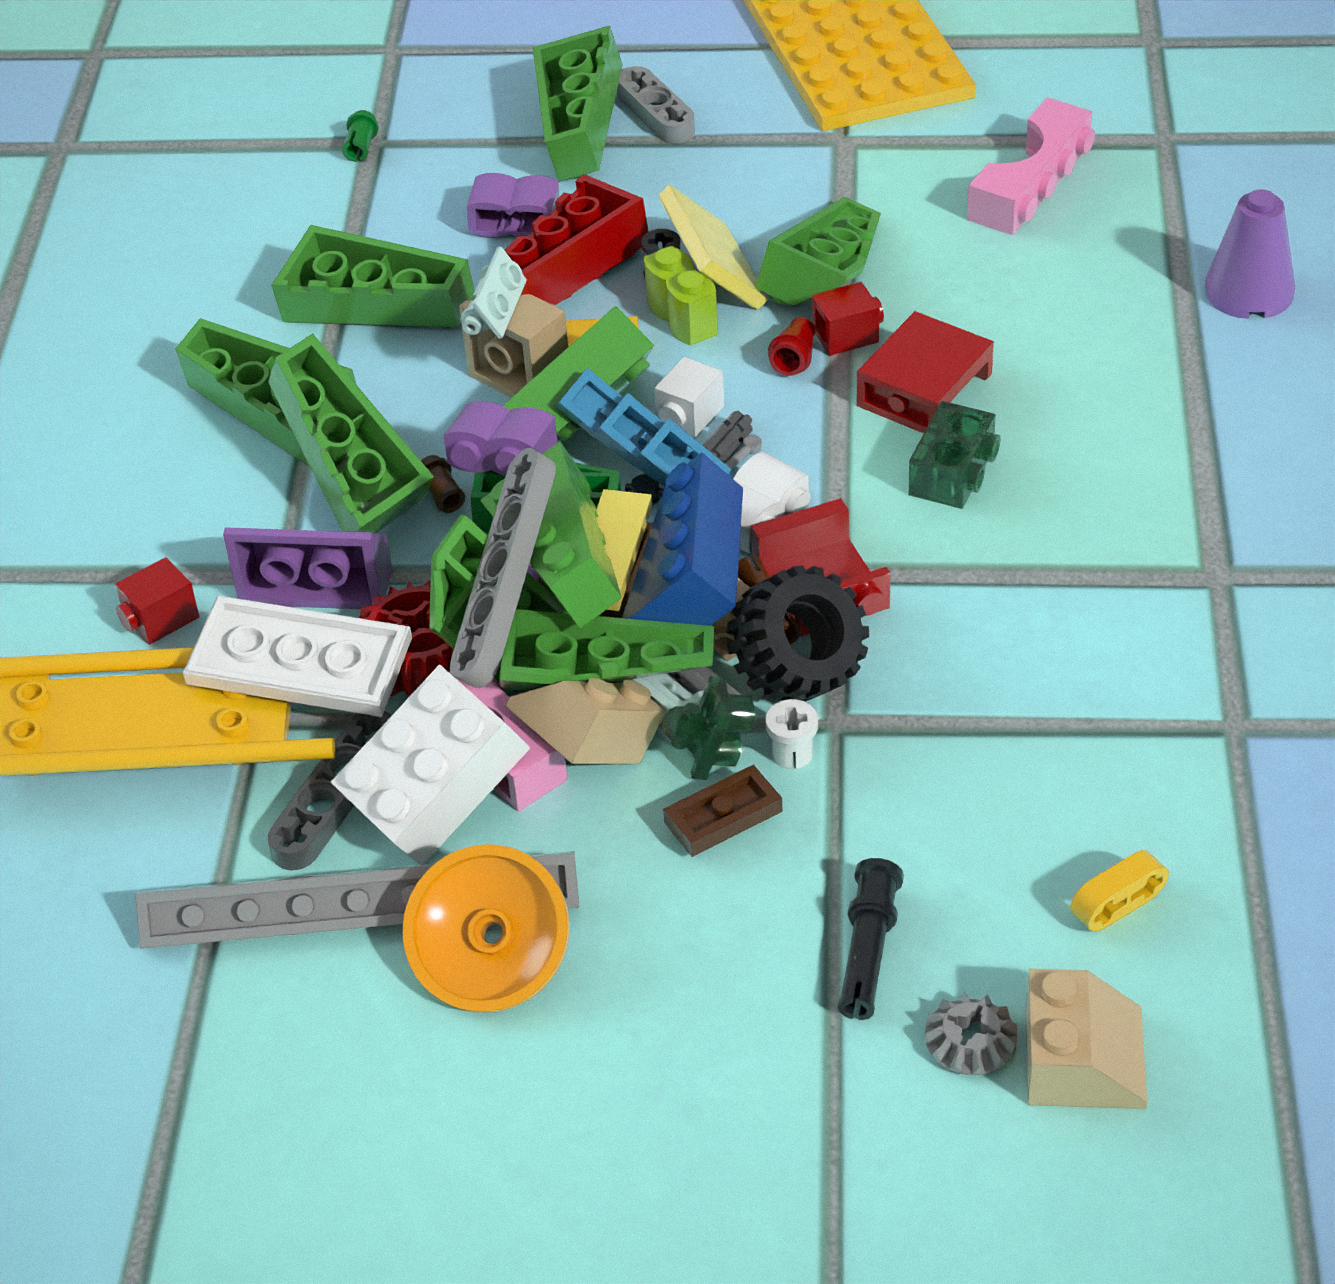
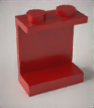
(822, 540)

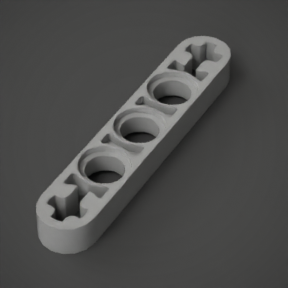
(503, 568)

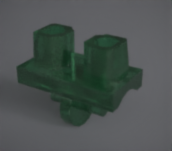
(705, 727)

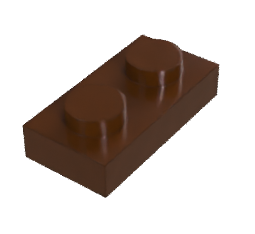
(722, 810)

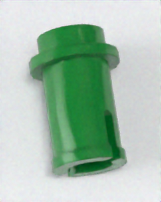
(361, 129)

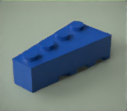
(692, 549)

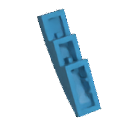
(631, 428)

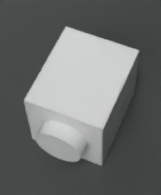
(690, 395)

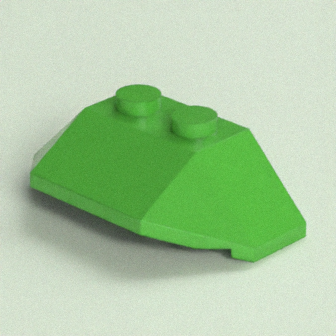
(453, 576)

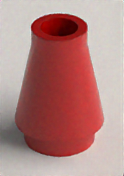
(792, 348)

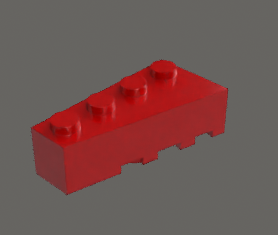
(579, 239)

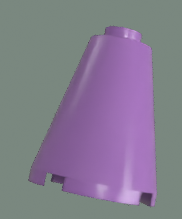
(1253, 260)

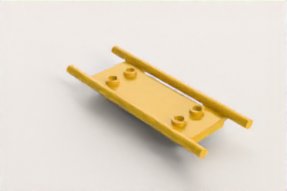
(134, 717)

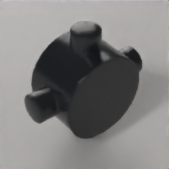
(645, 485)

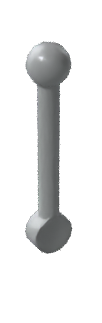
(751, 445)

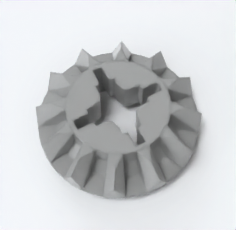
(985, 1050)

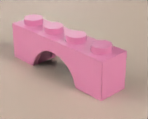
(1010, 192)

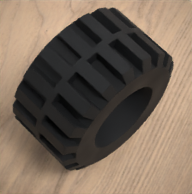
(829, 618)

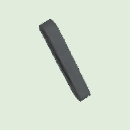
(319, 827)

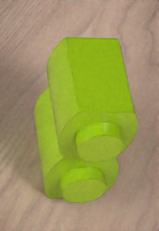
(681, 295)

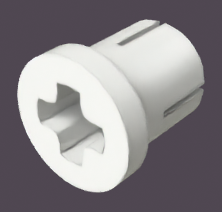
(799, 739)

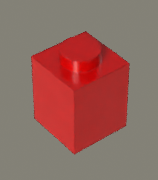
(846, 318)
(156, 601)

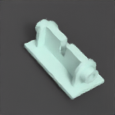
(494, 296)

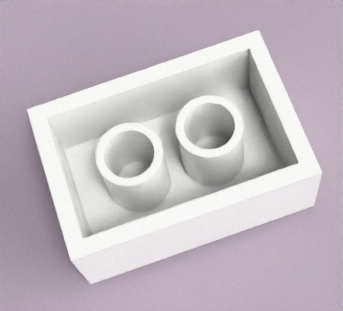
(430, 765)

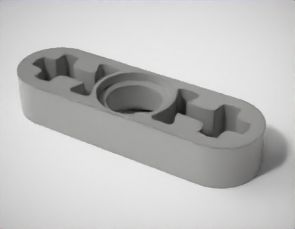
(656, 117)

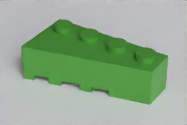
(577, 98)
(234, 374)
(346, 441)

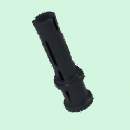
(872, 917)

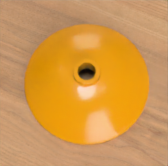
(456, 907)

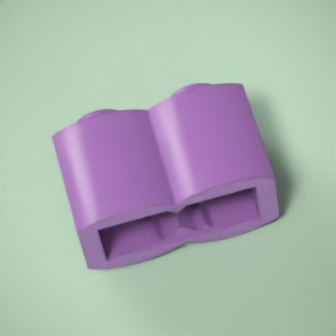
(509, 205)
(491, 436)

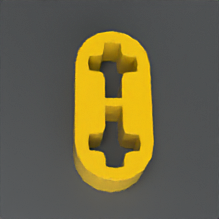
(1119, 890)

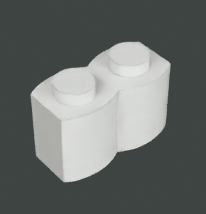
(769, 492)

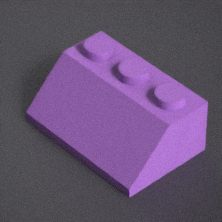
(308, 567)

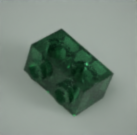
(953, 455)

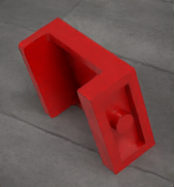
(920, 369)

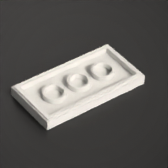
(298, 655)

